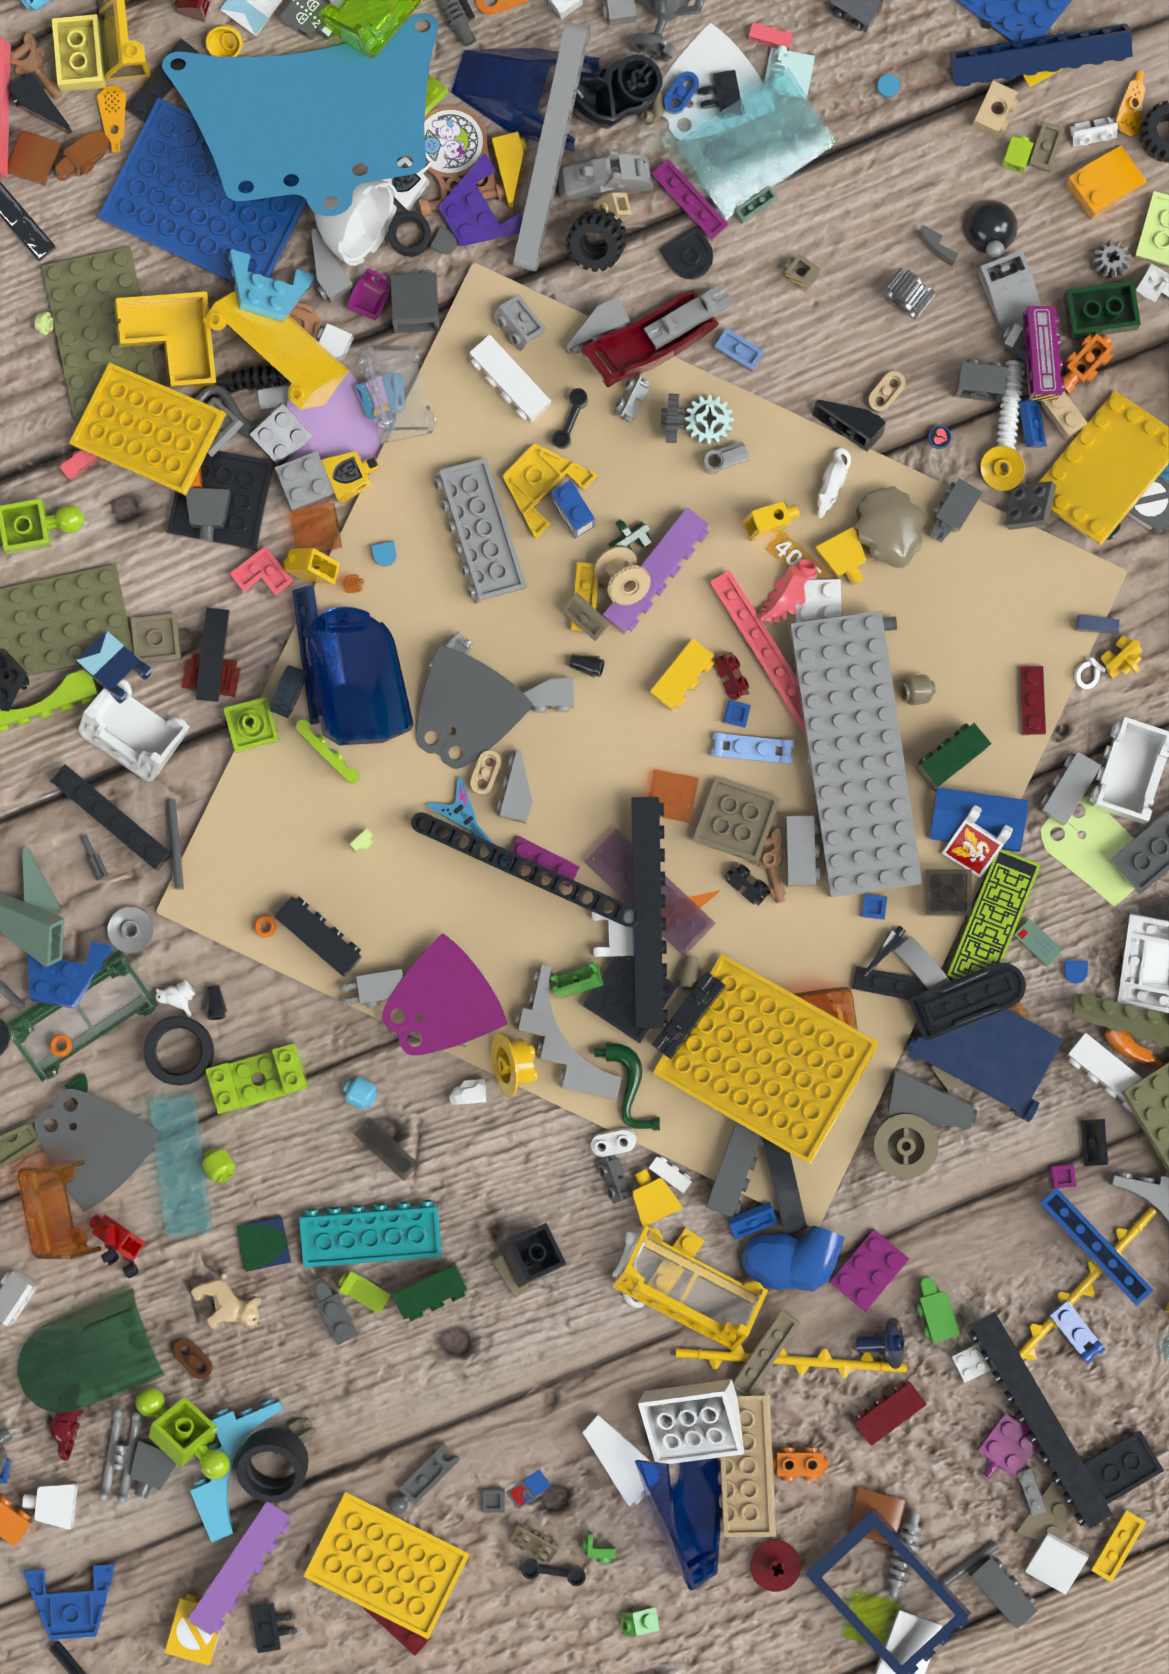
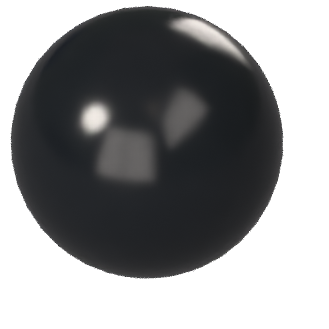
(990, 222)

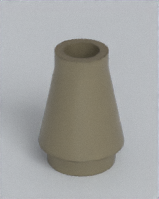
(688, 975)

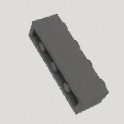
(733, 1171)

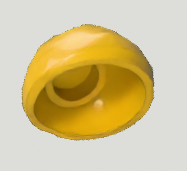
(224, 41)

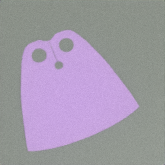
(338, 425)

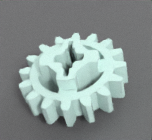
(700, 419)

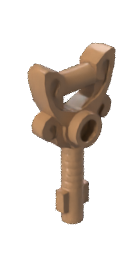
(33, 64)
(770, 861)

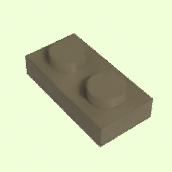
(1046, 146)
(586, 616)

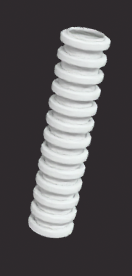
(1010, 404)

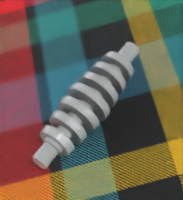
(897, 1582)

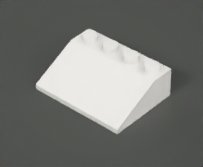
(692, 1422)

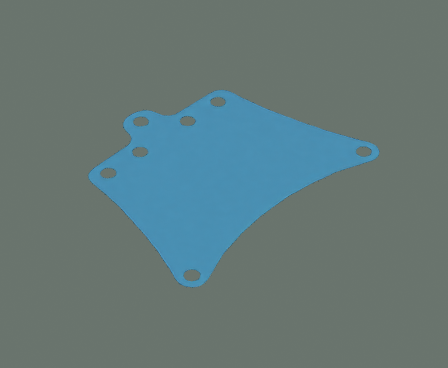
(312, 115)

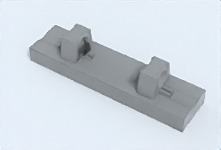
(688, 316)

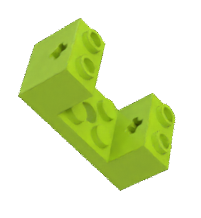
(233, 1082)

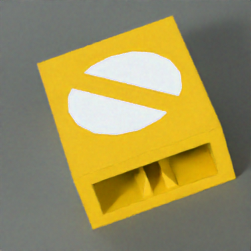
(188, 1640)

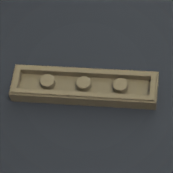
(765, 1353)

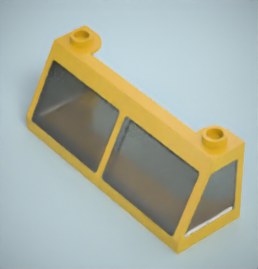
(121, 57)

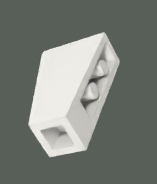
(617, 1457)

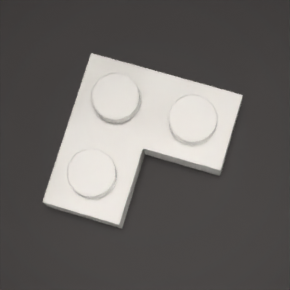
(1154, 283)

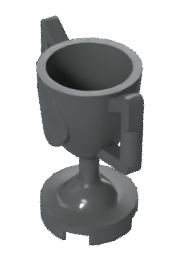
(665, 11)

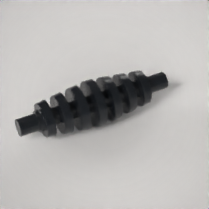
(253, 378)

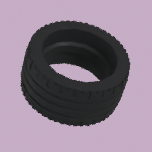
(155, 1035)
(265, 1487)

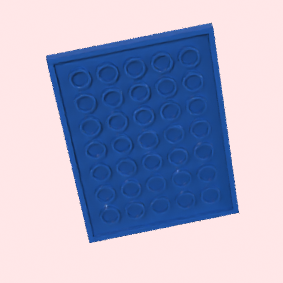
(178, 202)

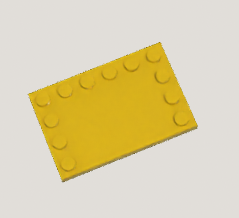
(147, 428)
(1108, 467)
(386, 1565)

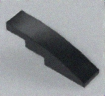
(212, 654)
(785, 1187)

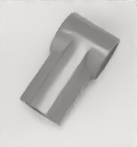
(726, 456)

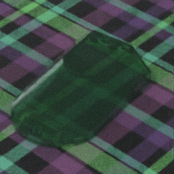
(88, 1356)

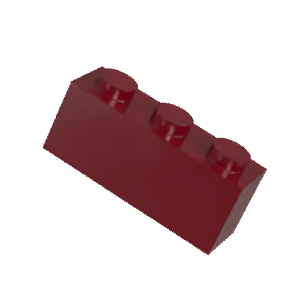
(889, 1412)

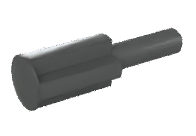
(95, 860)

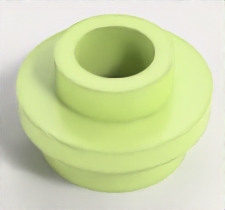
(44, 323)

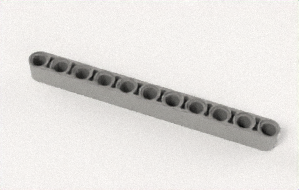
(551, 146)

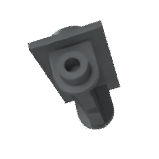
(616, 1188)

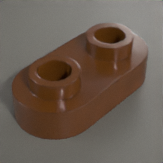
(192, 1359)

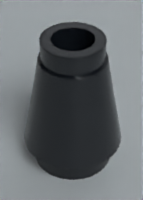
(588, 664)
(215, 1004)

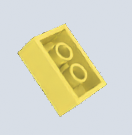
(78, 53)

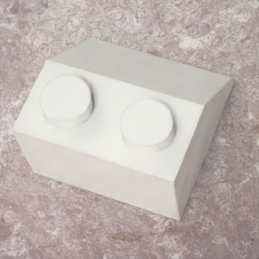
(14, 1296)

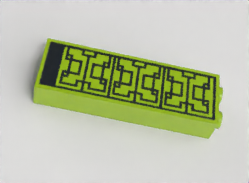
(995, 914)

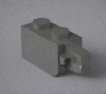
(955, 509)

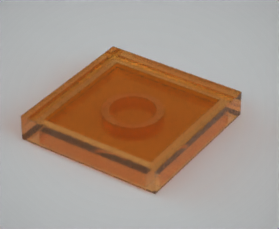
(316, 528)
(676, 792)

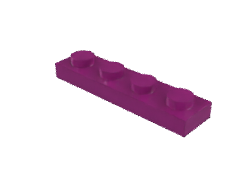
(689, 199)

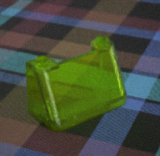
(367, 23)

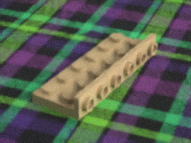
(748, 1477)

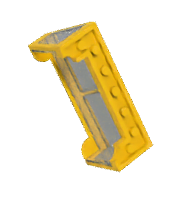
(689, 1290)

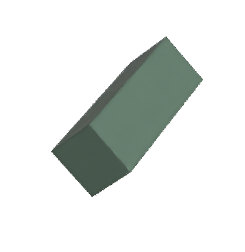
(756, 204)

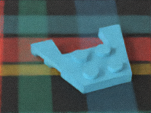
(266, 295)

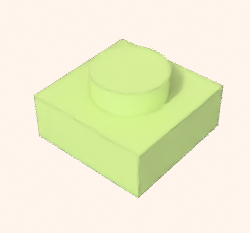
(363, 841)

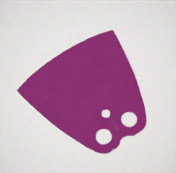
(449, 994)

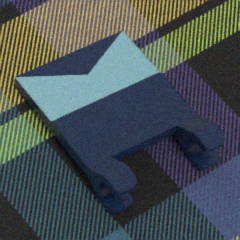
(110, 663)

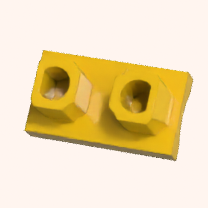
(1124, 661)

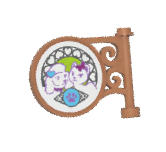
(453, 145)

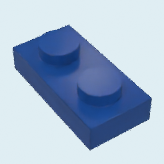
(1032, 424)
(752, 1220)

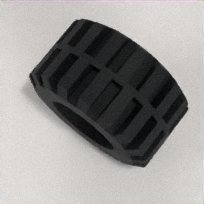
(1149, 133)
(608, 228)

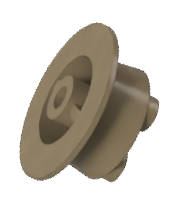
(906, 1146)

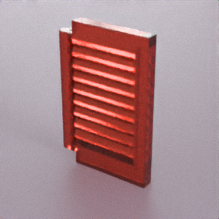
(228, 683)

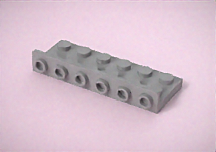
(479, 530)

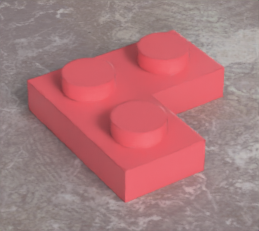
(262, 566)

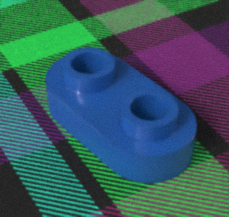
(680, 93)

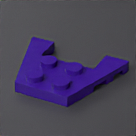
(469, 212)

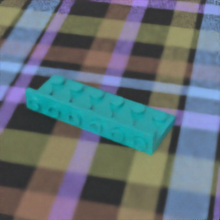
(370, 1233)

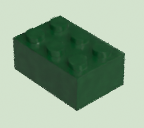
(1102, 309)
(952, 755)
(430, 1293)

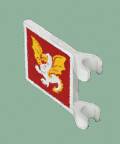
(974, 846)

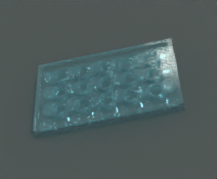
(756, 142)

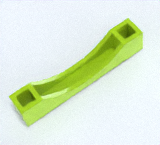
(74, 689)

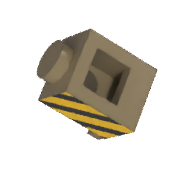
(801, 263)

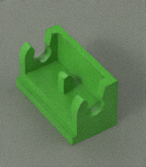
(577, 981)

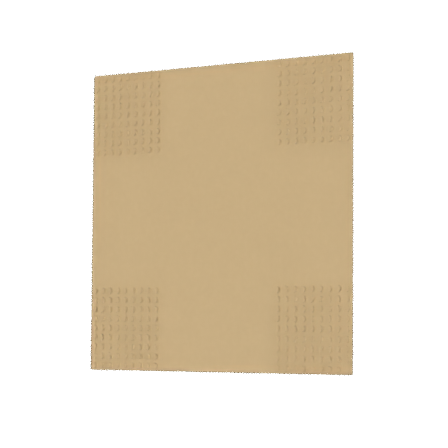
(963, 617)

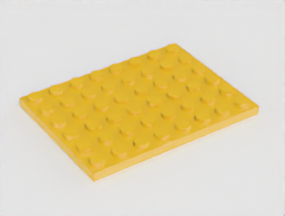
(770, 1061)

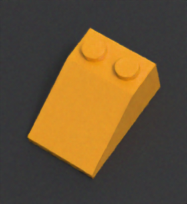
(1105, 181)

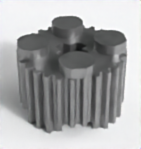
(908, 292)

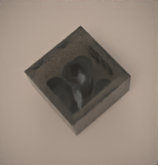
(947, 893)

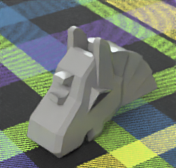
(595, 176)

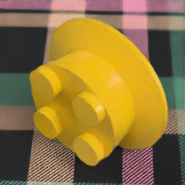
(512, 1063)

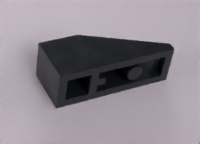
(35, 101)
(852, 422)

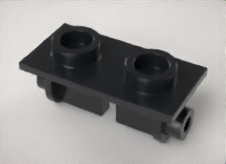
(755, 887)

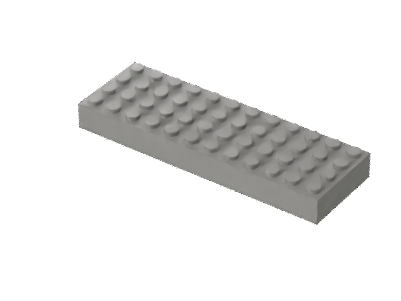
(855, 753)

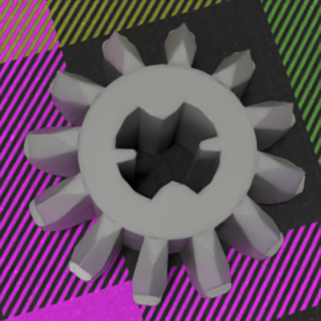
(1119, 263)

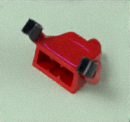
(117, 1239)

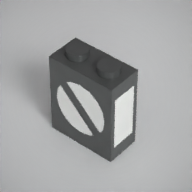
(1153, 508)

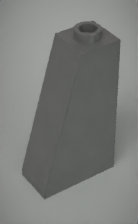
(929, 1102)

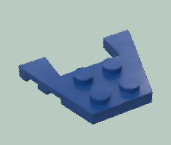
(65, 980)
(73, 1612)

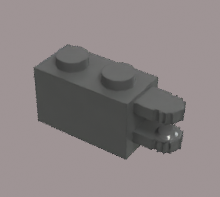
(335, 1314)

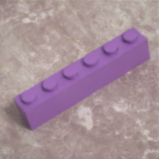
(661, 565)
(238, 1569)

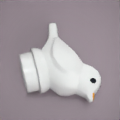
(177, 996)

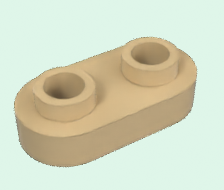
(886, 392)
(485, 773)

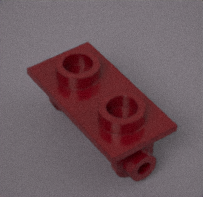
(730, 667)

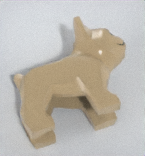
(227, 1304)

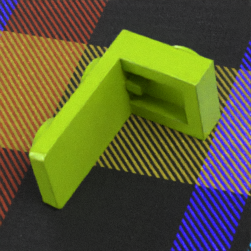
(364, 1291)

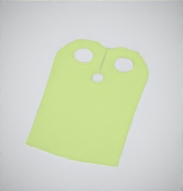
(1091, 856)

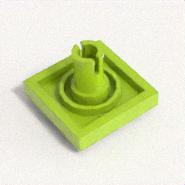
(251, 724)

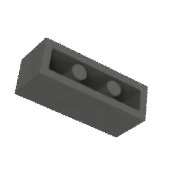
(1004, 1591)

